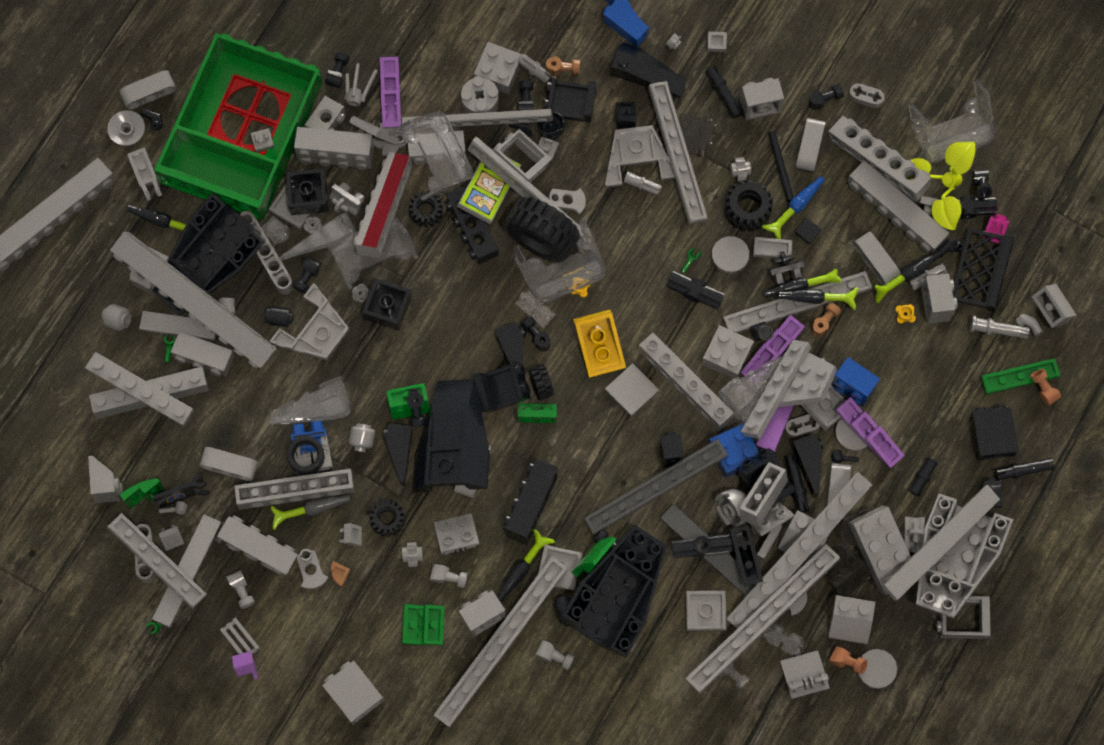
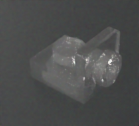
(276, 230)

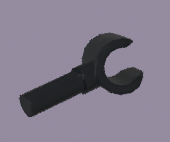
(838, 458)

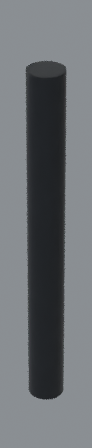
(781, 166)

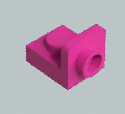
(997, 225)

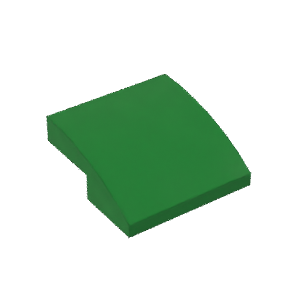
(138, 492)
(594, 556)
(422, 625)

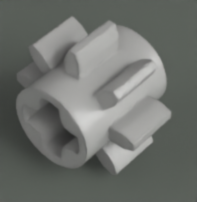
(740, 169)
(412, 554)

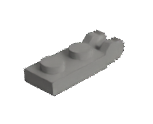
(144, 171)

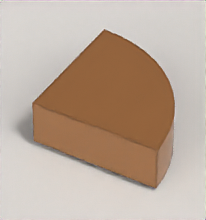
(339, 573)

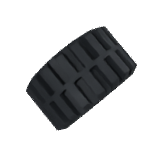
(748, 191)

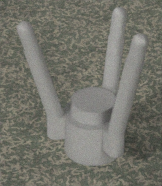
(353, 95)

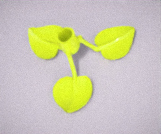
(960, 157)

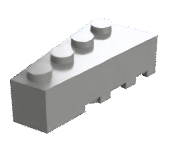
(256, 546)

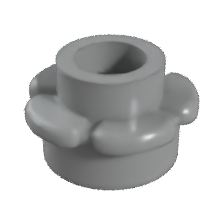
(673, 42)
(312, 220)
(362, 297)

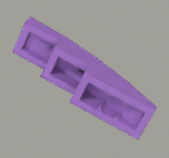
(390, 92)
(776, 345)
(775, 428)
(869, 432)

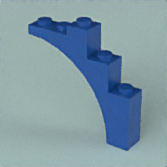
(625, 21)

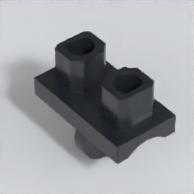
(778, 272)

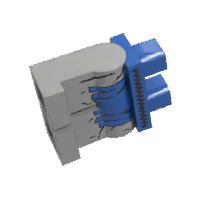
(304, 452)

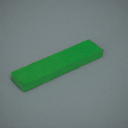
(1018, 376)

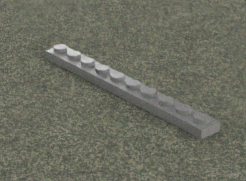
(801, 549)
(762, 619)
(500, 642)

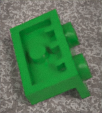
(398, 402)
(537, 413)

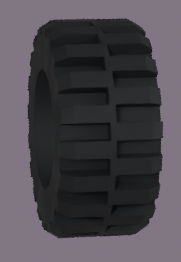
(542, 229)

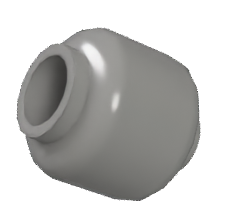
(116, 317)
(361, 437)

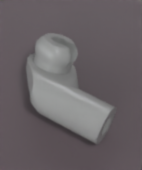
(1025, 319)

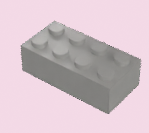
(334, 148)
(880, 544)

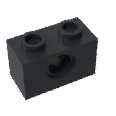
(671, 449)

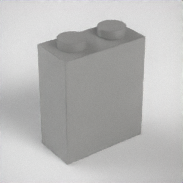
(352, 692)

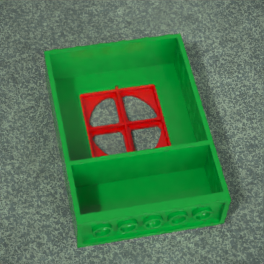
(202, 157)

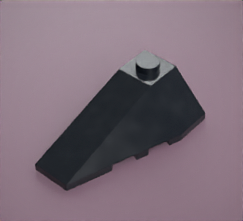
(641, 68)

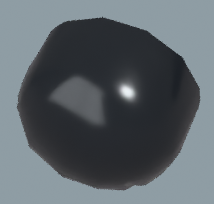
(554, 128)

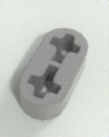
(866, 95)
(803, 430)

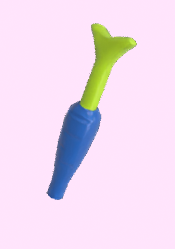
(795, 206)

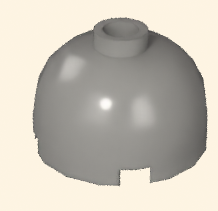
(729, 505)

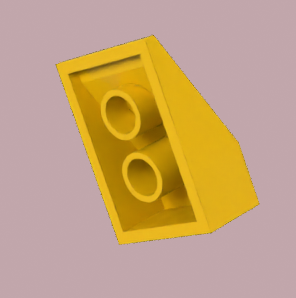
(599, 343)

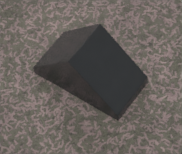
(626, 115)

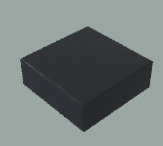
(808, 231)

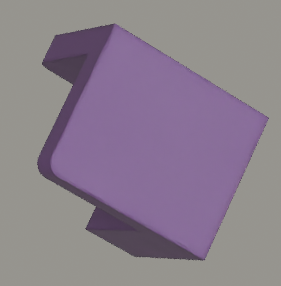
(245, 664)

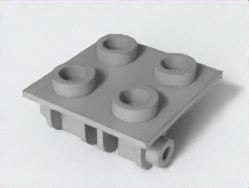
(776, 516)
(456, 533)
(805, 674)

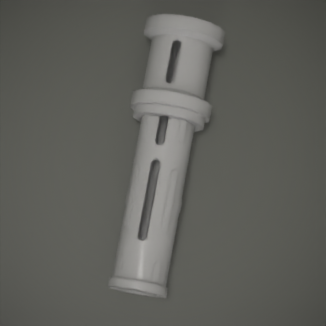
(989, 327)

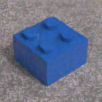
(855, 382)
(738, 449)

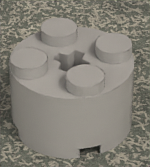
(479, 88)

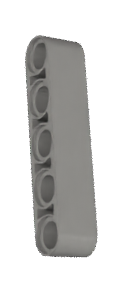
(271, 259)

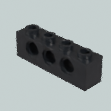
(481, 252)

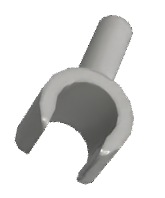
(180, 508)

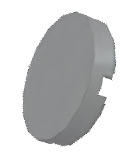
(730, 254)
(847, 438)
(880, 669)

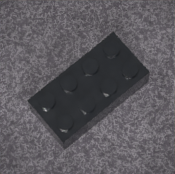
(531, 502)

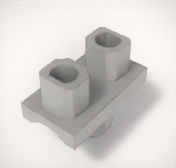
(345, 201)
(914, 533)

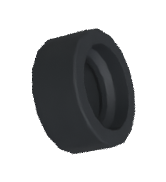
(308, 469)

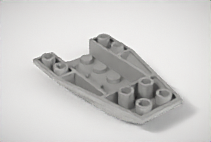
(965, 564)

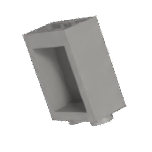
(533, 151)
(984, 621)

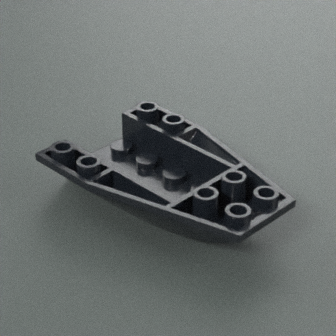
(213, 247)
(453, 440)
(618, 593)

